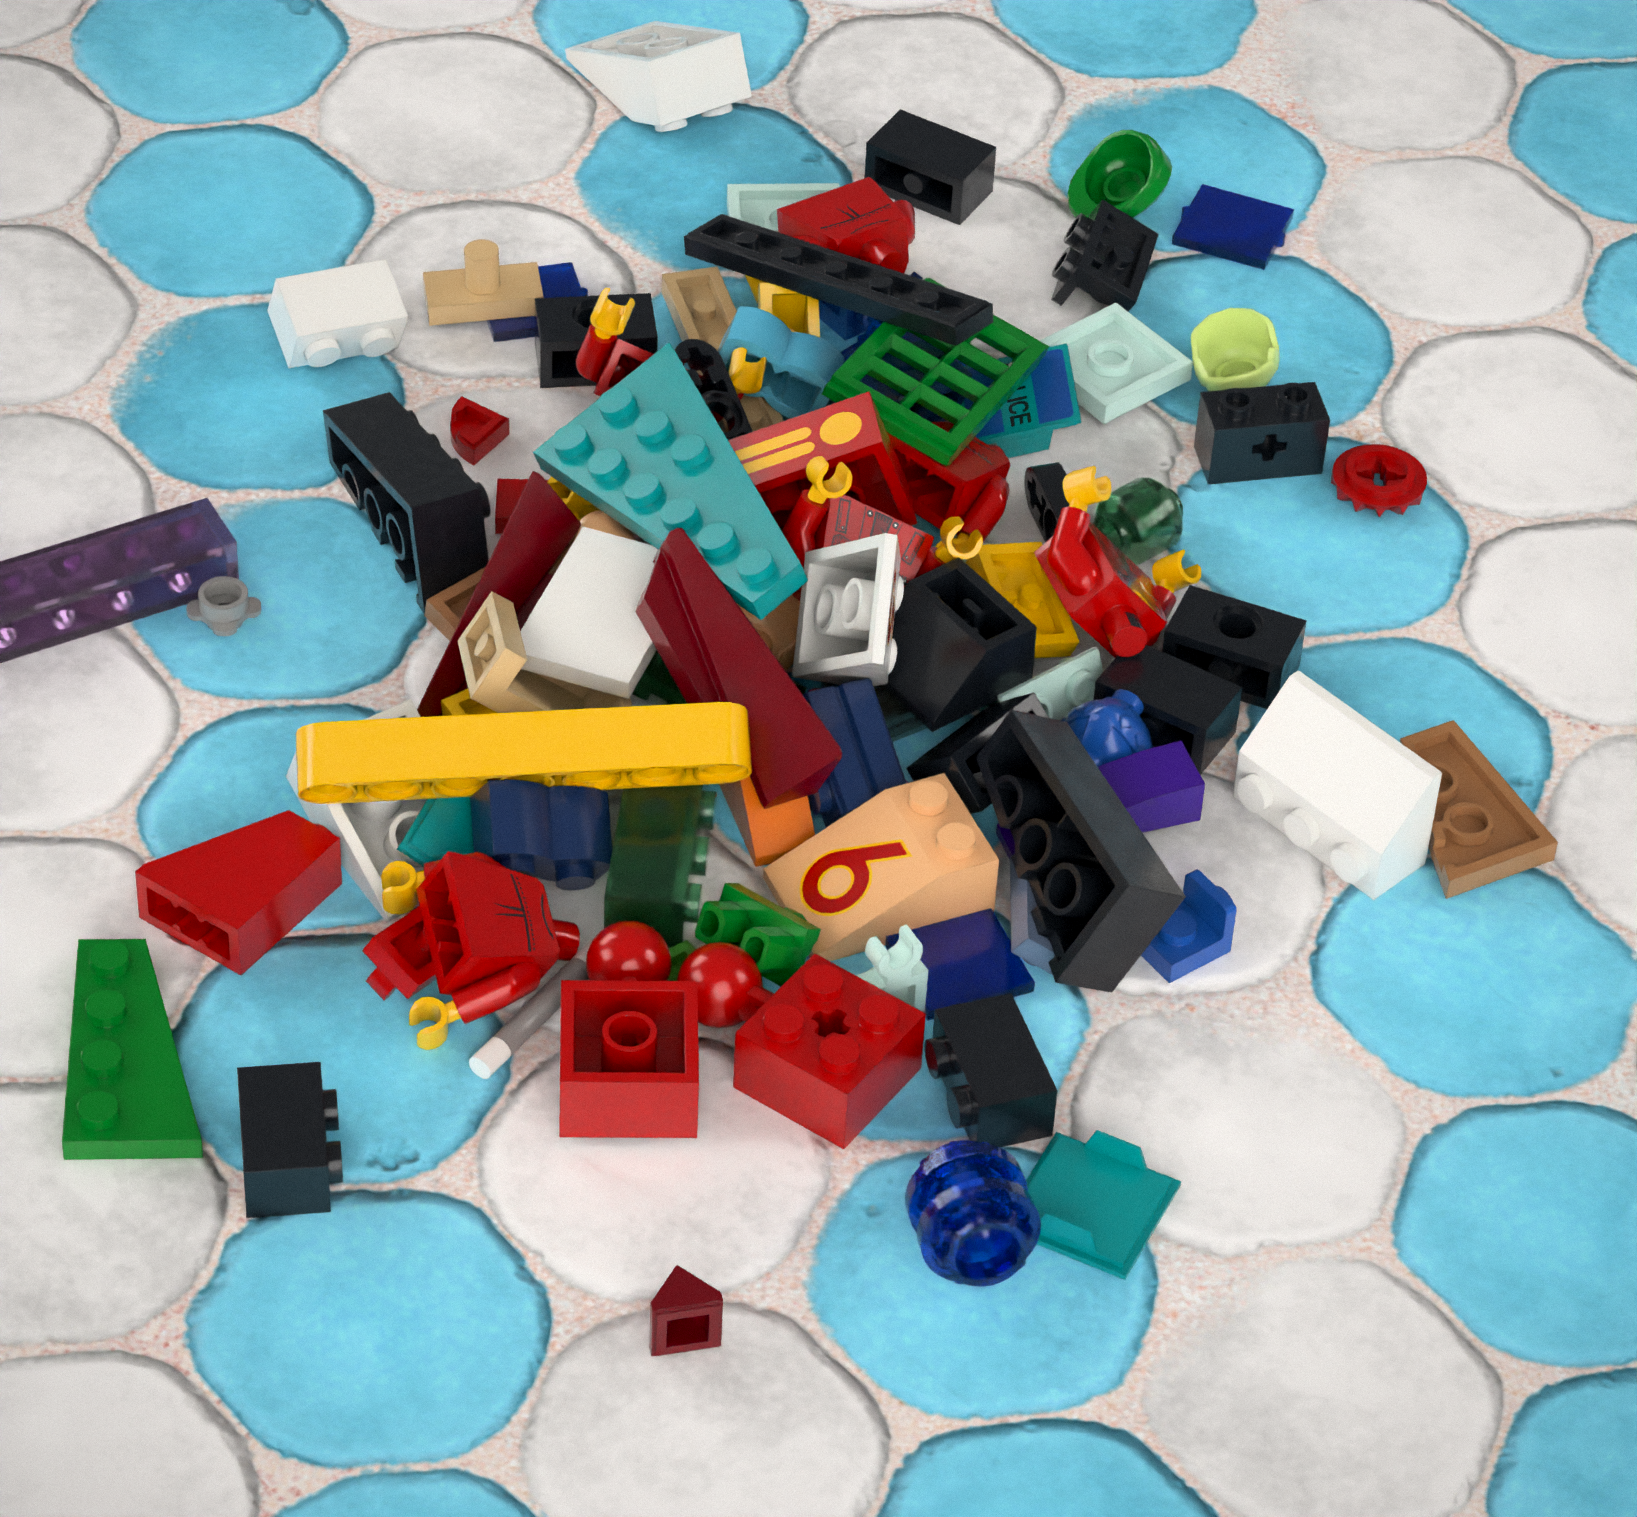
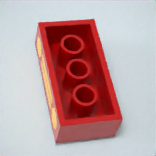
(840, 433)

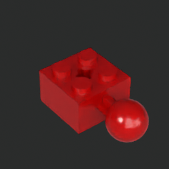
(629, 1041)
(815, 1049)

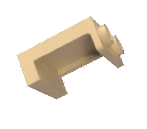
(493, 662)

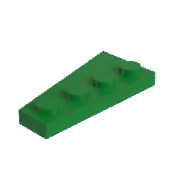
(123, 1064)

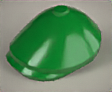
(1122, 170)

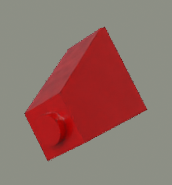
(241, 888)

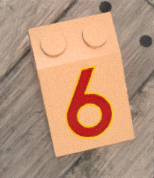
(886, 865)

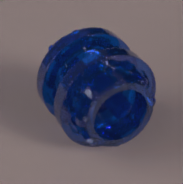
(972, 1213)

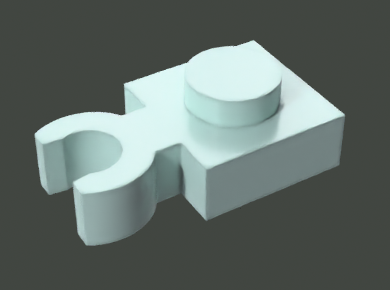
(898, 968)

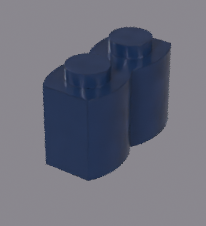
(544, 830)

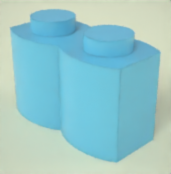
(795, 365)

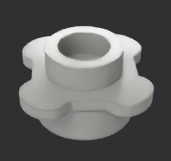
(223, 605)

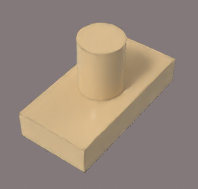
(482, 288)

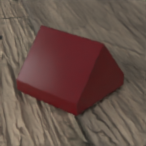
(685, 1315)

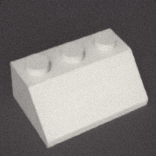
(1339, 787)

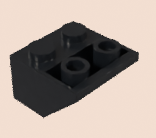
(957, 645)

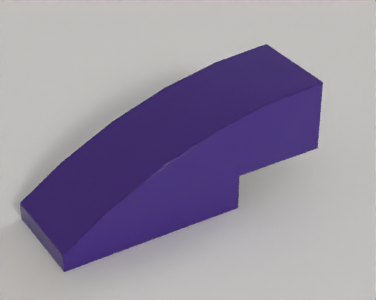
(1155, 787)

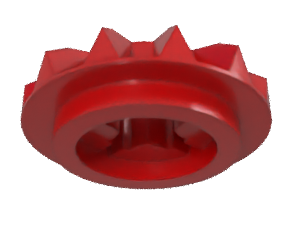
(1401, 475)

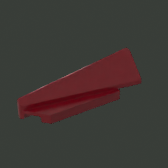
(517, 570)
(723, 659)

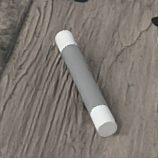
(527, 1019)

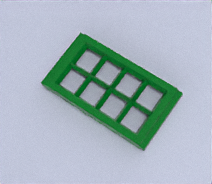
(911, 427)

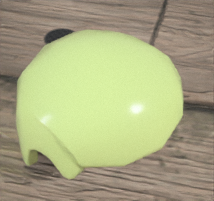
(1235, 350)

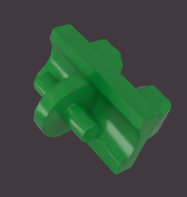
(771, 934)

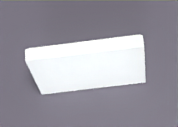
(587, 616)

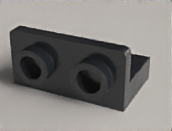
(1105, 257)

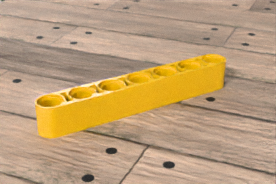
(553, 748)

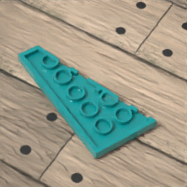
(663, 464)

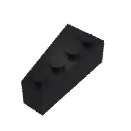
(410, 492)
(1076, 844)

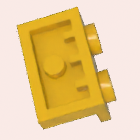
(1022, 581)

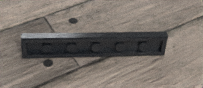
(839, 279)

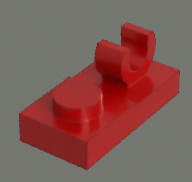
(401, 957)

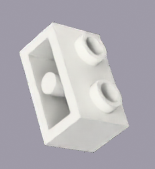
(337, 314)

